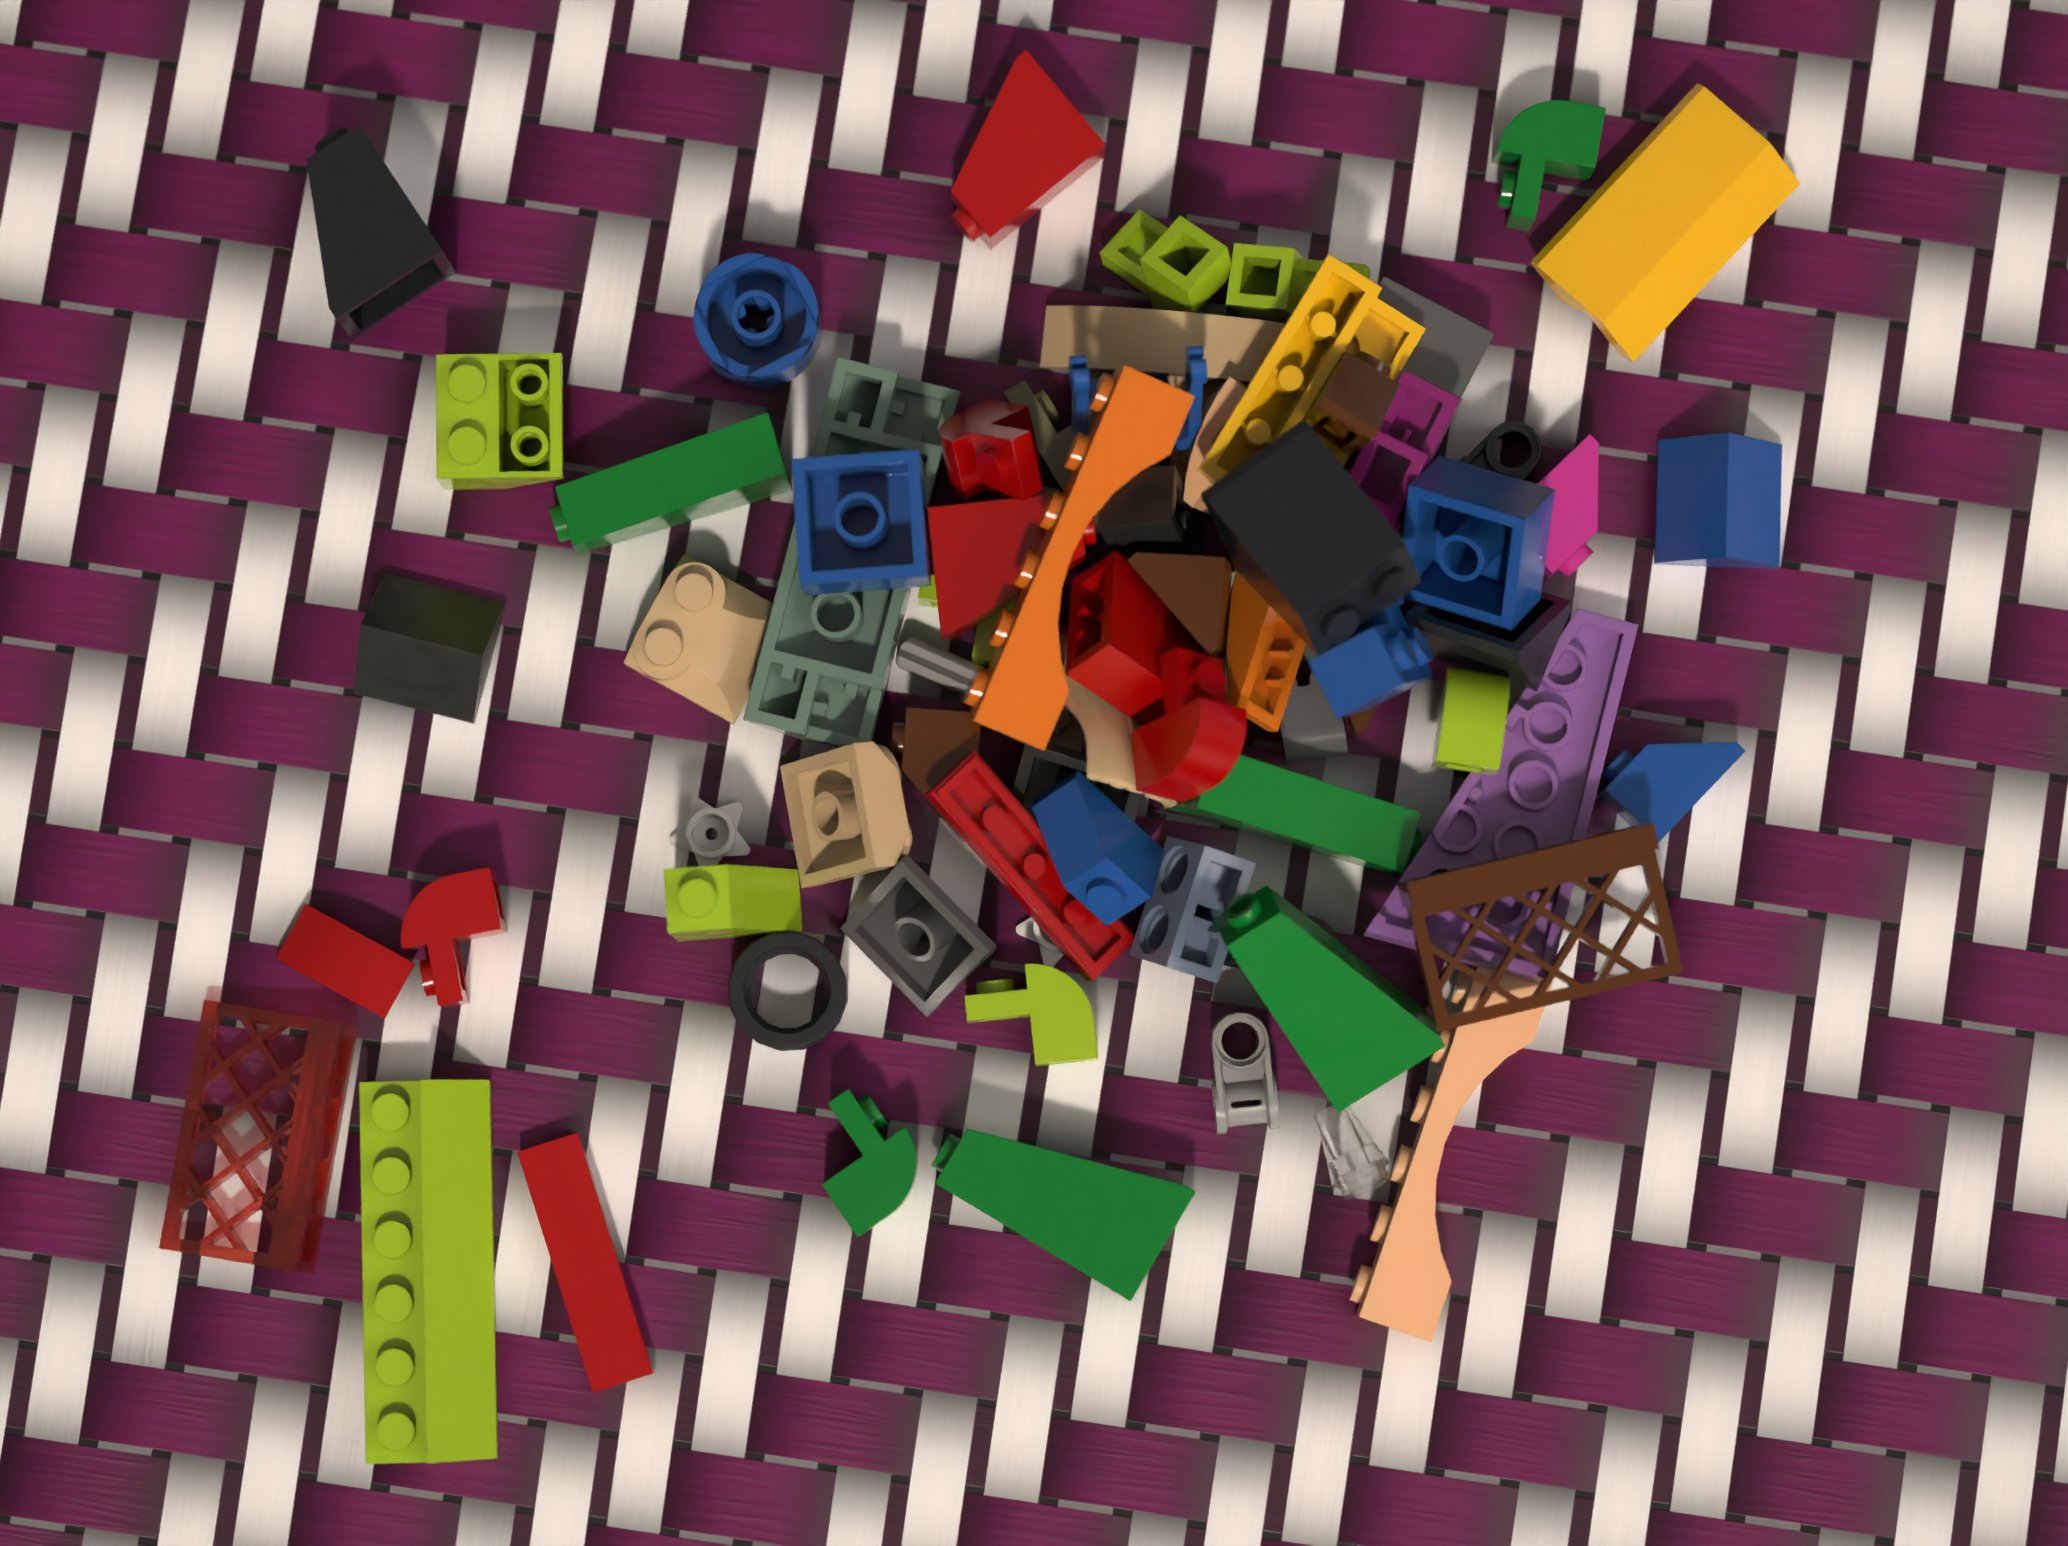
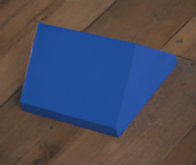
(1718, 501)

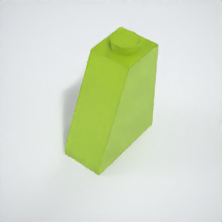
(731, 901)

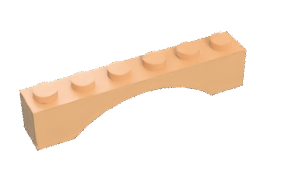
(1408, 1272)

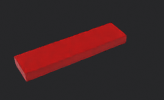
(1017, 854)
(585, 1262)

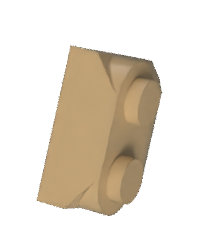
(702, 638)
(846, 813)

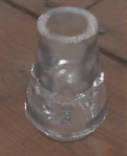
(1350, 1153)

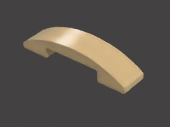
(1155, 340)

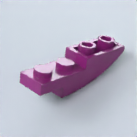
(1404, 444)

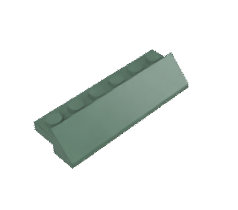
(833, 652)

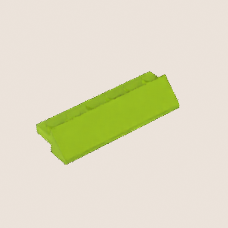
(428, 1271)

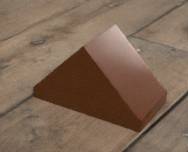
(1194, 591)

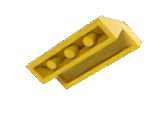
(1666, 221)
(1332, 317)

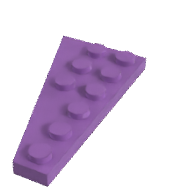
(1534, 801)

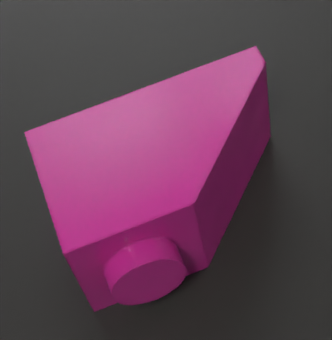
(1574, 508)

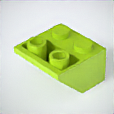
(499, 419)

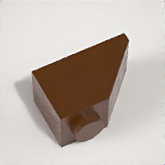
(1352, 402)
(931, 745)

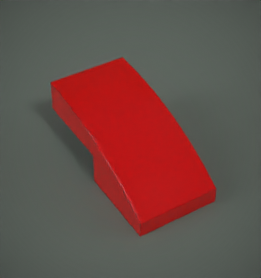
(345, 961)

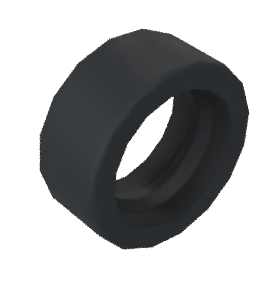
(782, 944)

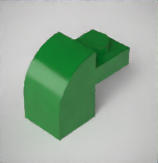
(1542, 139)
(884, 1174)

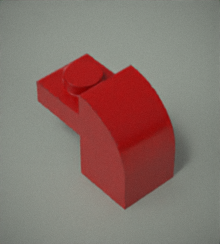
(991, 451)
(1197, 736)
(443, 915)

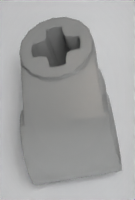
(1243, 1079)

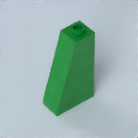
(672, 486)
(1309, 816)
(1329, 1003)
(1075, 1208)

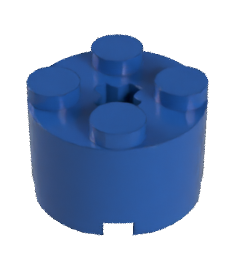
(774, 289)

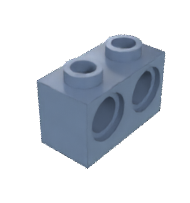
(1188, 893)

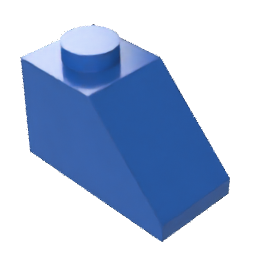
(1665, 781)
(1097, 848)

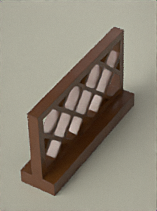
(1530, 872)

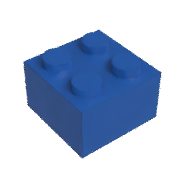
(861, 522)
(1477, 541)

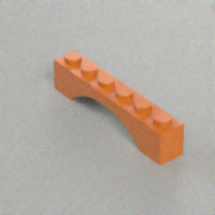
(1026, 680)

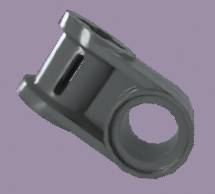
(1309, 724)

